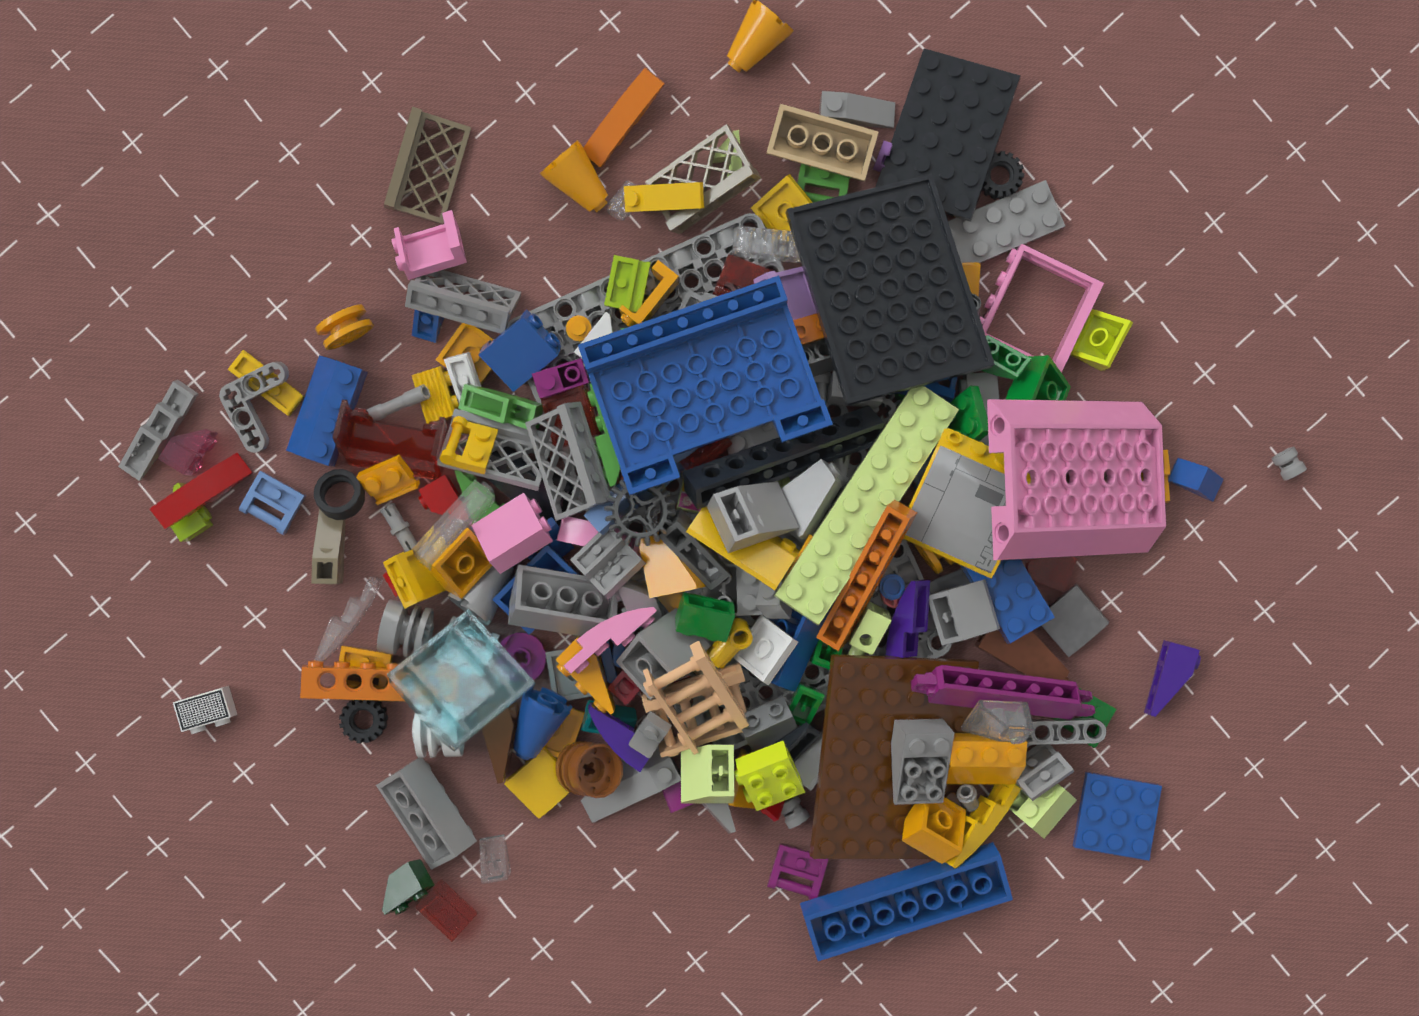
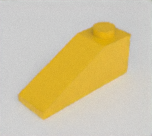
(664, 197)

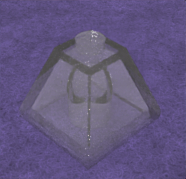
(1000, 721)

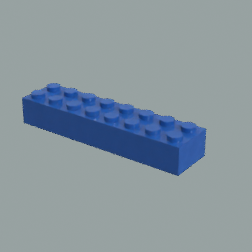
(1012, 591)
(905, 902)

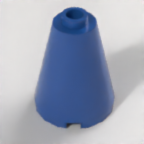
(538, 720)

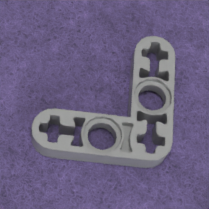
(244, 395)

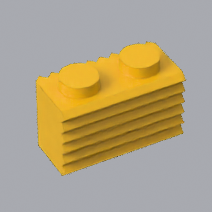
(441, 400)

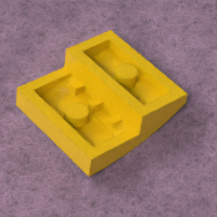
(537, 784)

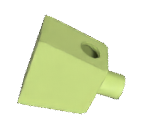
(872, 622)

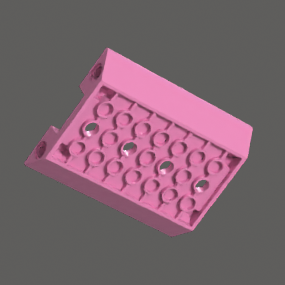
(1087, 512)

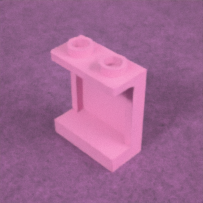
(429, 249)

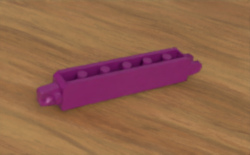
(967, 686)

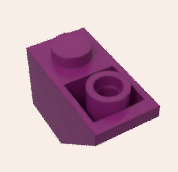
(560, 378)

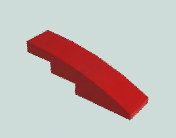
(201, 491)

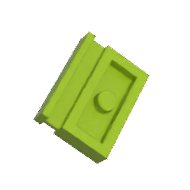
(627, 283)

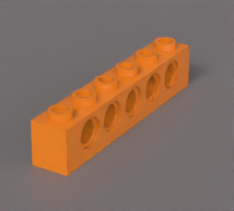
(866, 574)
(313, 688)

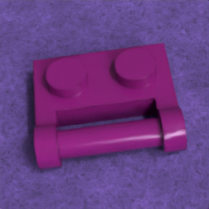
(798, 863)

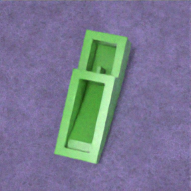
(499, 406)

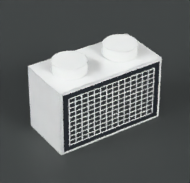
(204, 709)

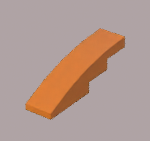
(623, 117)

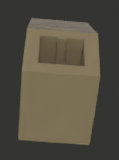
(328, 551)

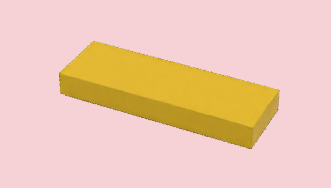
(283, 396)

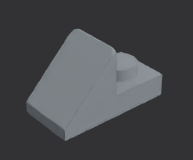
(649, 734)

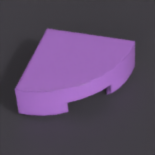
(884, 150)

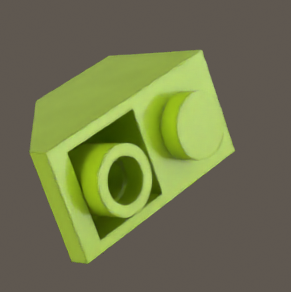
(194, 524)

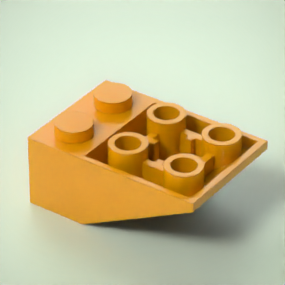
(590, 679)

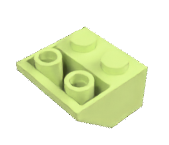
(708, 774)
(1045, 810)

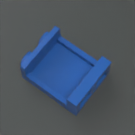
(521, 350)

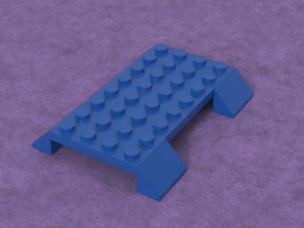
(702, 380)

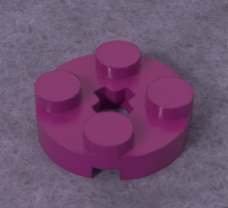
(532, 646)

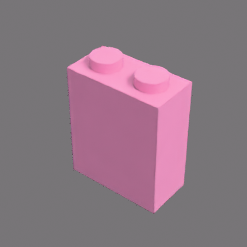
(512, 532)

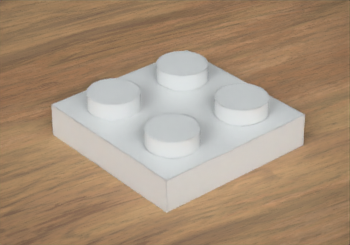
(767, 651)

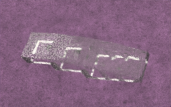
(341, 628)

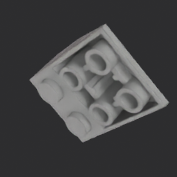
(751, 514)
(738, 588)
(920, 760)

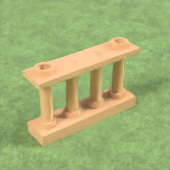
(711, 678)
(671, 745)

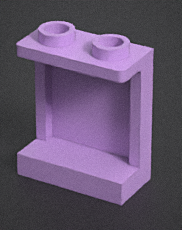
(796, 289)

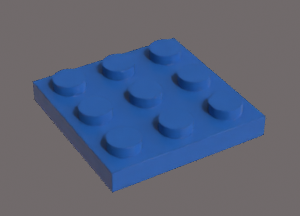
(1117, 816)

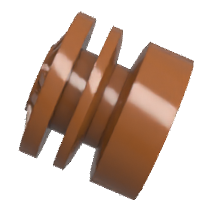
(589, 769)

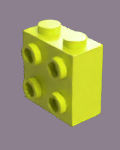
(768, 776)

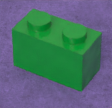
(704, 617)

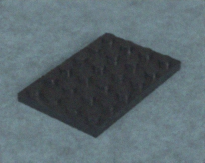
(951, 128)

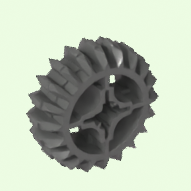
(646, 521)

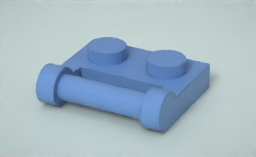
(277, 496)

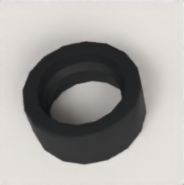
(326, 482)

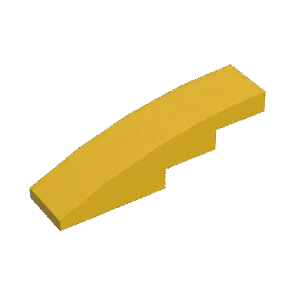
(985, 819)

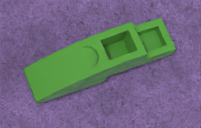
(604, 447)

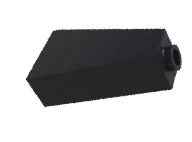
(540, 496)

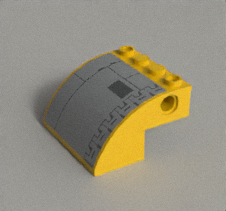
(957, 502)

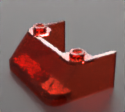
(370, 442)

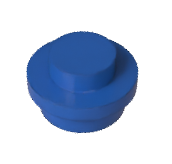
(892, 586)

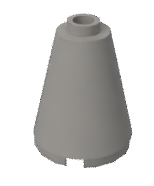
(480, 596)

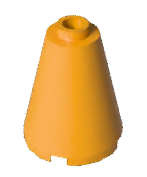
(757, 37)
(577, 178)

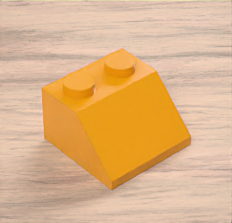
(461, 564)
(936, 829)

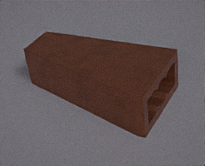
(1024, 655)

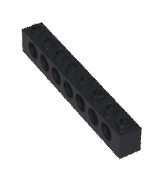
(779, 459)

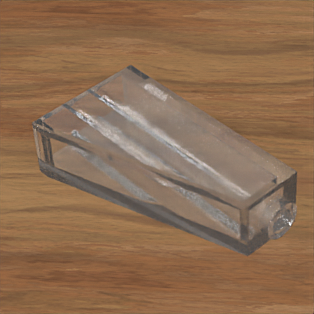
(460, 515)

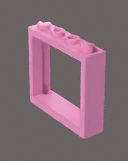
(1081, 314)

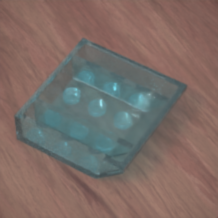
(460, 680)

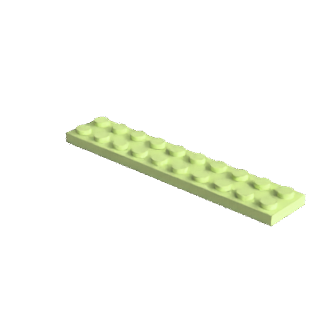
(878, 481)

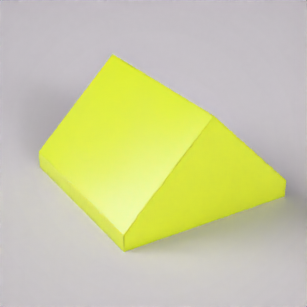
(1100, 339)

